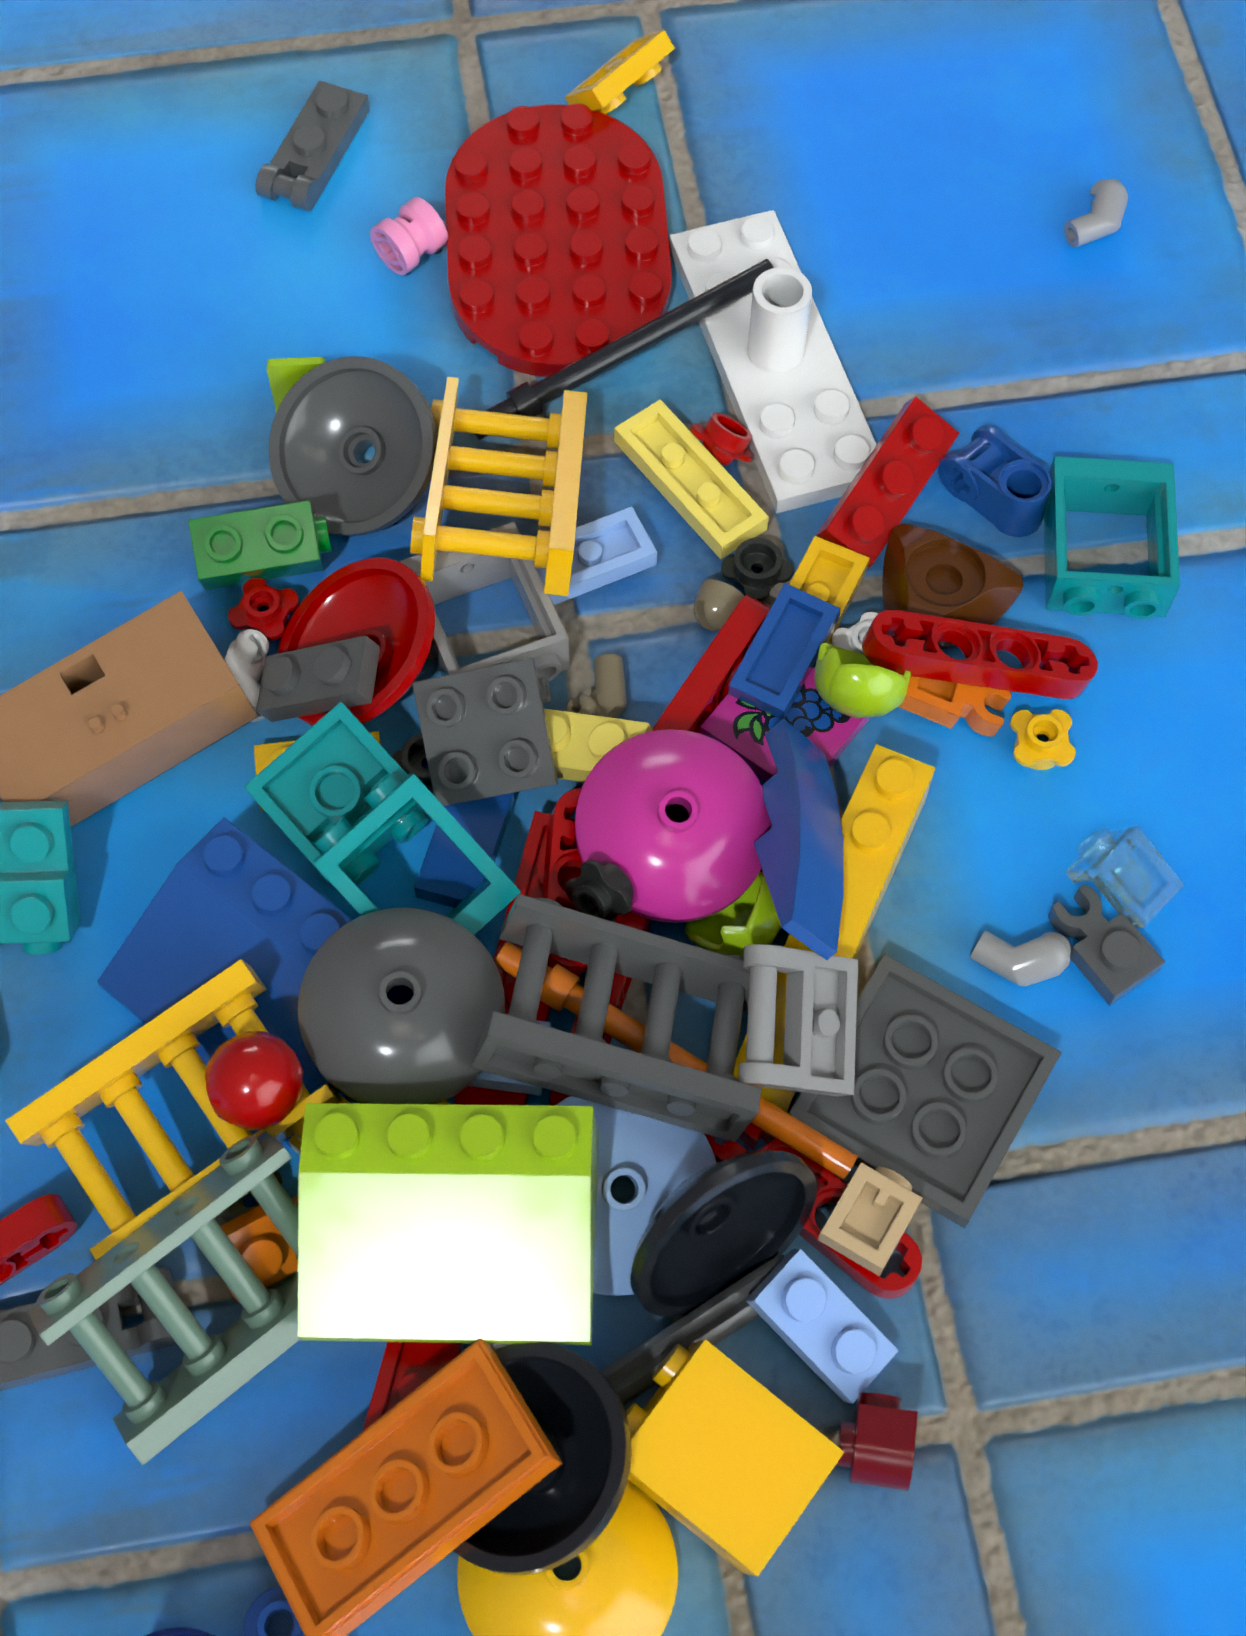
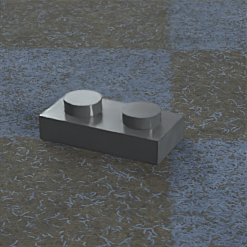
(318, 679)

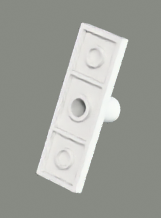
(777, 362)

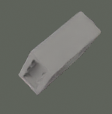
(463, 573)

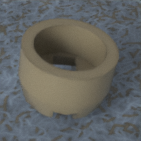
(715, 603)

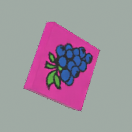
(745, 726)

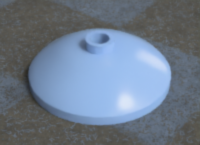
(657, 1162)

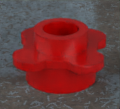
(724, 438)
(269, 622)

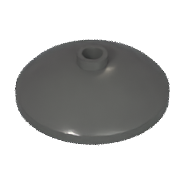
(322, 440)
(388, 1049)

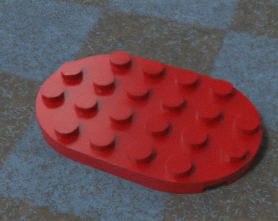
(555, 235)

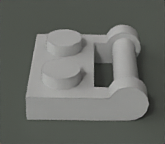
(817, 1021)

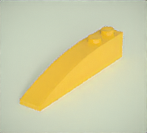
(873, 841)

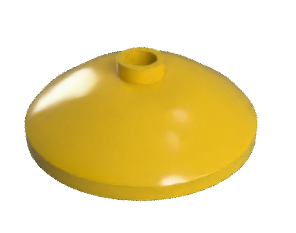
(621, 1591)

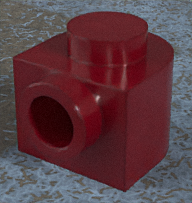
(879, 1442)

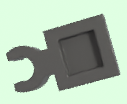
(1107, 953)

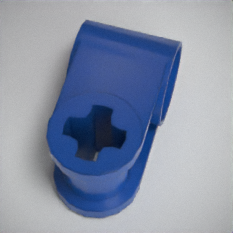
(998, 482)

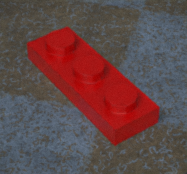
(889, 480)

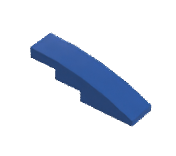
(805, 845)

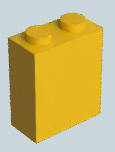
(726, 1455)

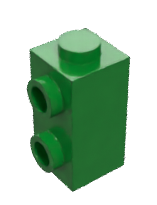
(258, 544)

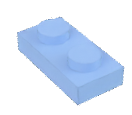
(606, 553)
(822, 1325)

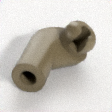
(610, 689)

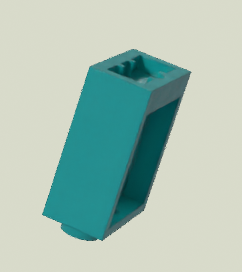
(1137, 490)
(385, 801)

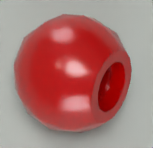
(254, 1080)

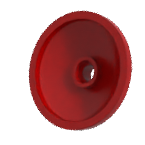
(376, 601)

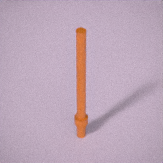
(563, 991)

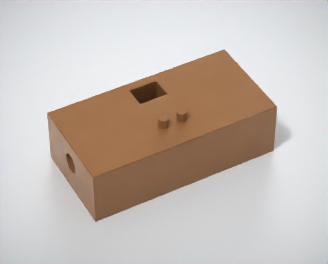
(118, 712)

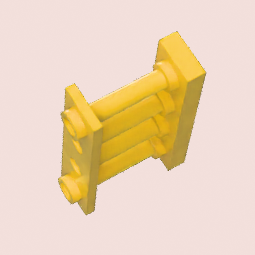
(553, 508)
(116, 1082)

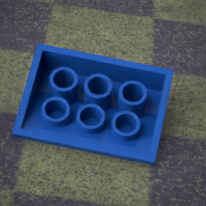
(222, 907)

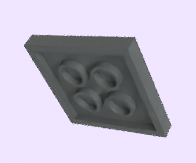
(932, 1089)

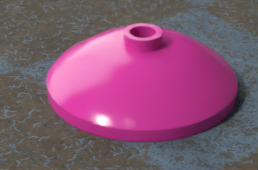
(674, 867)

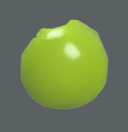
(855, 685)
(745, 922)

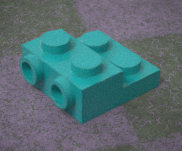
(327, 779)
(37, 876)

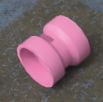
(409, 235)

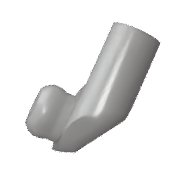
(1104, 217)
(1027, 962)

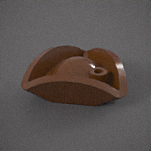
(945, 578)

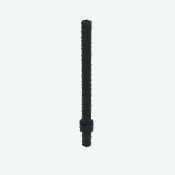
(529, 399)

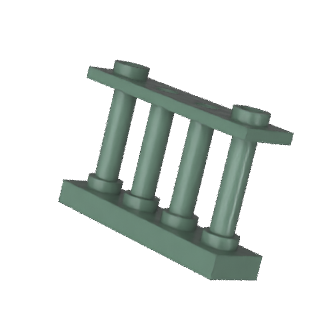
(212, 1363)

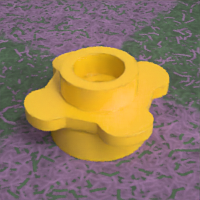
(1038, 754)

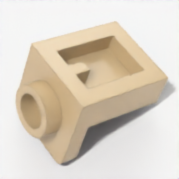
(871, 1217)

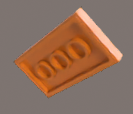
(404, 1493)

